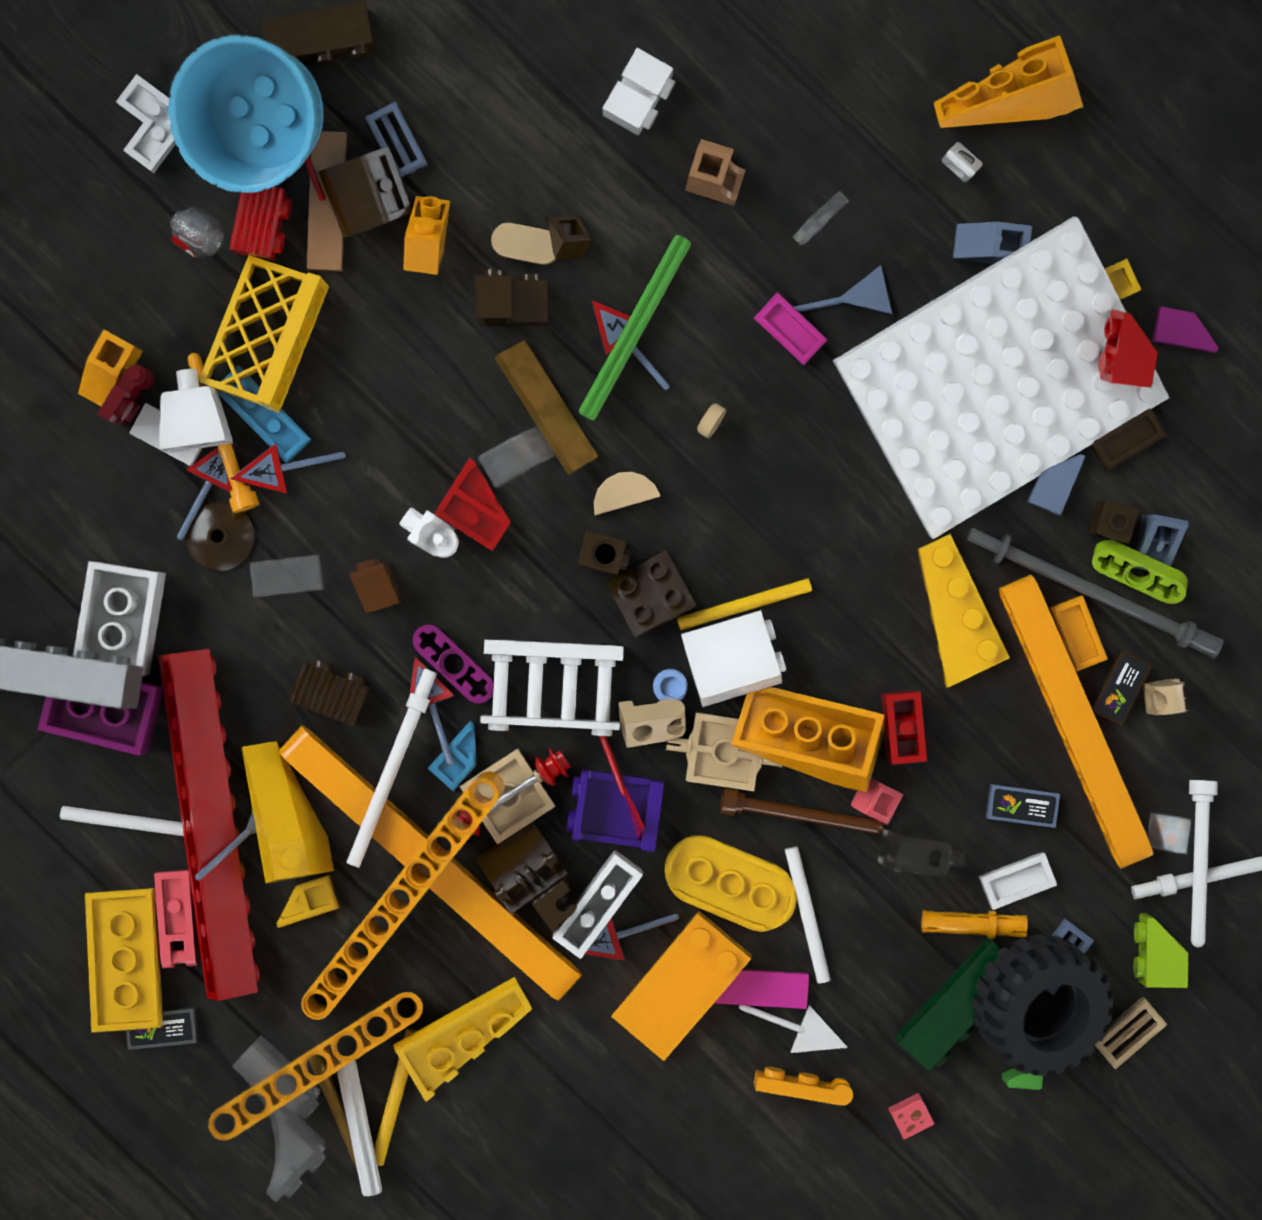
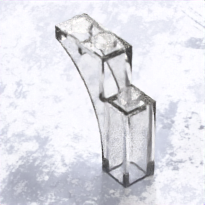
(296, 1142)

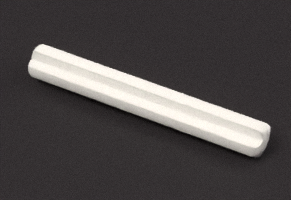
(359, 1130)

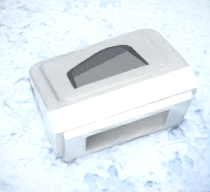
(961, 162)

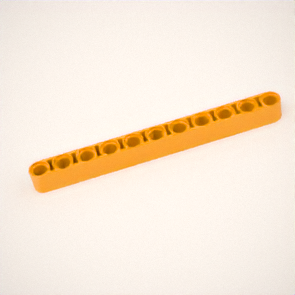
(453, 885)

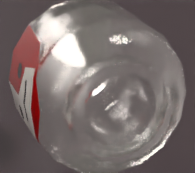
(196, 232)

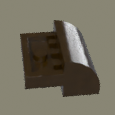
(365, 192)

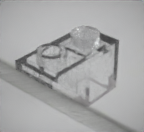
(516, 456)

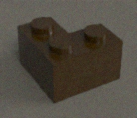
(510, 301)

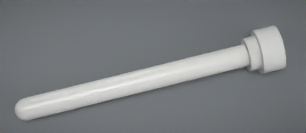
(1203, 794)

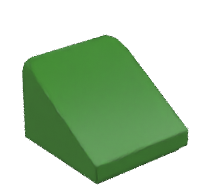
(1017, 1079)

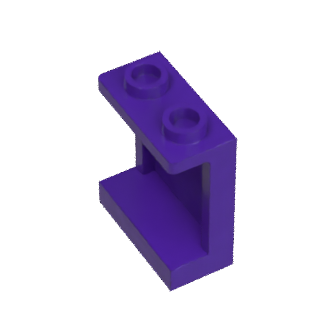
(604, 813)

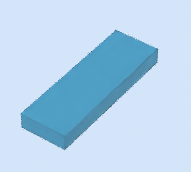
(269, 425)

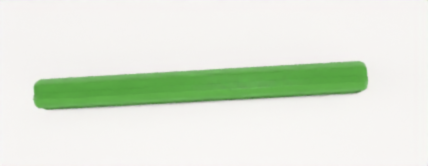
(634, 327)

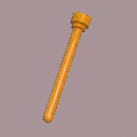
(241, 495)

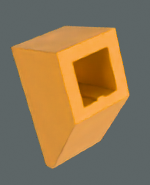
(426, 235)
(106, 366)

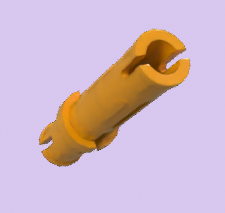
(969, 923)

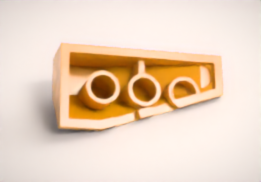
(1028, 89)

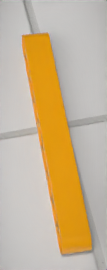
(1075, 721)
(393, 909)

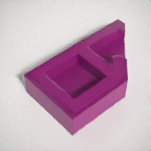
(1182, 330)

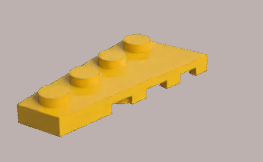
(961, 621)
(449, 1042)

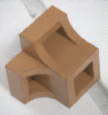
(714, 173)

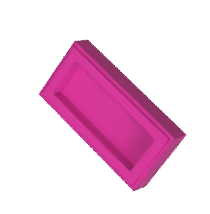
(790, 328)

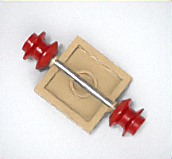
(523, 793)

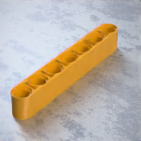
(298, 1069)

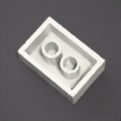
(120, 612)

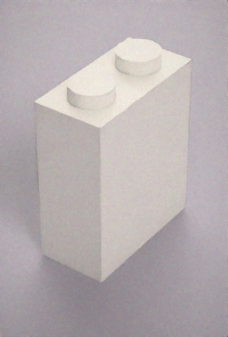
(733, 658)

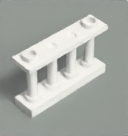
(536, 655)

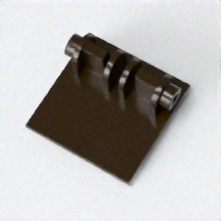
(651, 594)
(521, 867)

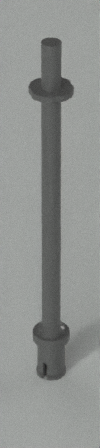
(1185, 633)

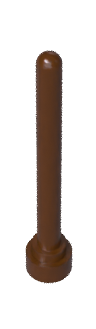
(736, 802)

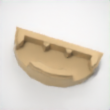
(622, 491)

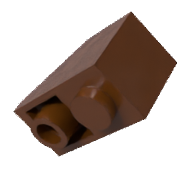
(375, 585)

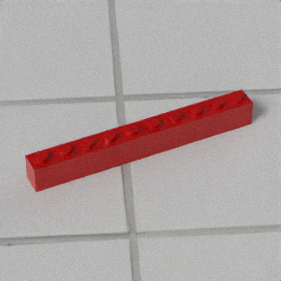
(209, 823)

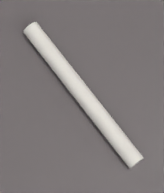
(121, 820)
(807, 915)

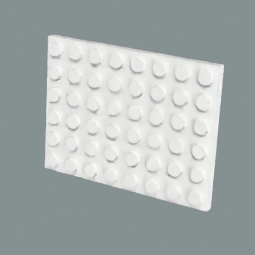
(995, 379)

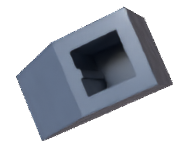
(989, 241)

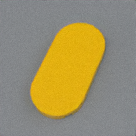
(730, 883)

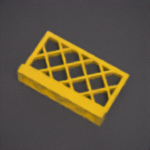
(292, 335)

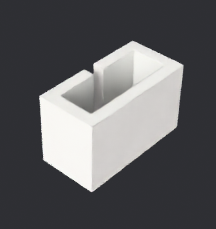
(637, 94)

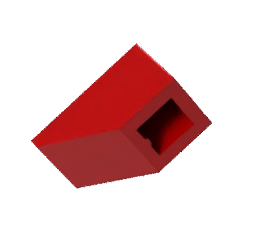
(1128, 352)

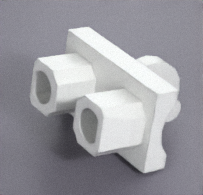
(430, 533)

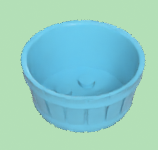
(244, 113)

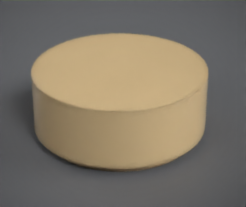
(711, 420)

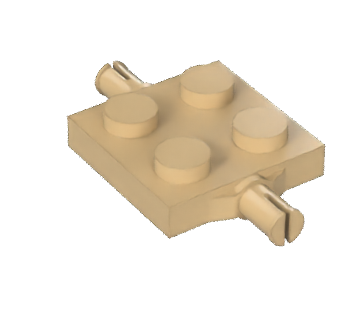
(712, 756)

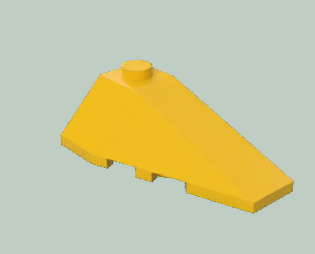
(285, 823)

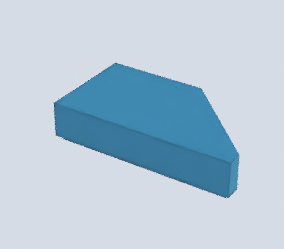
(464, 757)

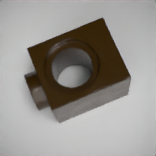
(1113, 521)
(592, 542)

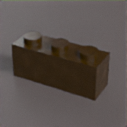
(324, 33)

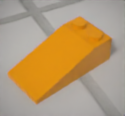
(811, 736)
(682, 985)

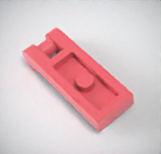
(175, 918)

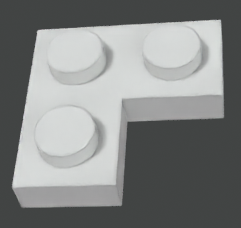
(154, 137)

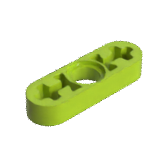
(1133, 558)

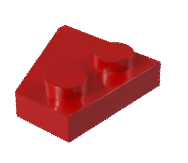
(474, 508)

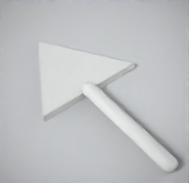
(812, 1034)

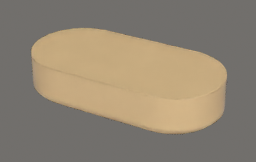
(523, 244)

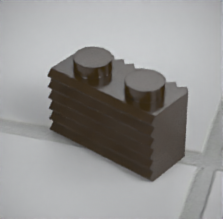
(330, 692)

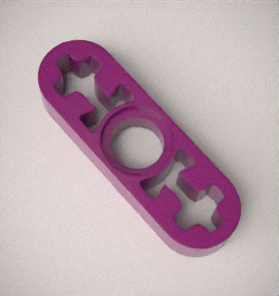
(429, 651)

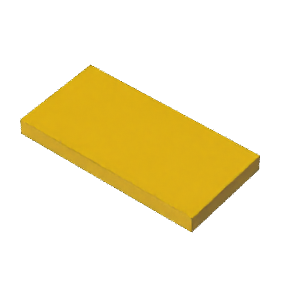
(123, 960)

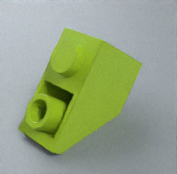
(1161, 958)

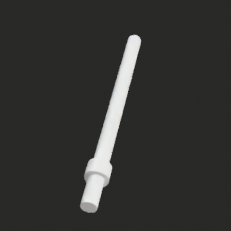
(416, 704)
(1169, 884)

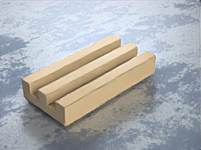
(1137, 1043)

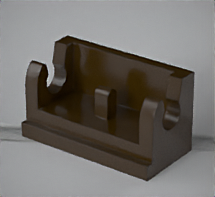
(553, 904)

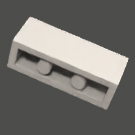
(598, 904)

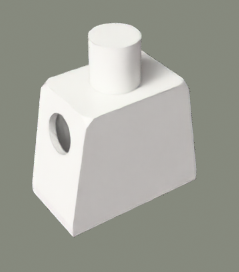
(192, 416)

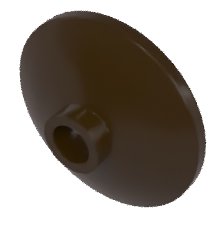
(237, 541)

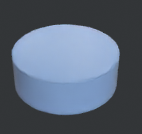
(670, 684)

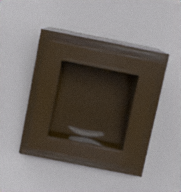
(568, 237)

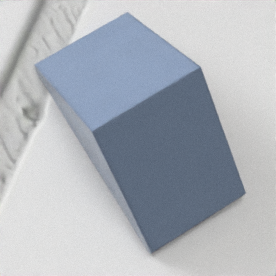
(1160, 537)

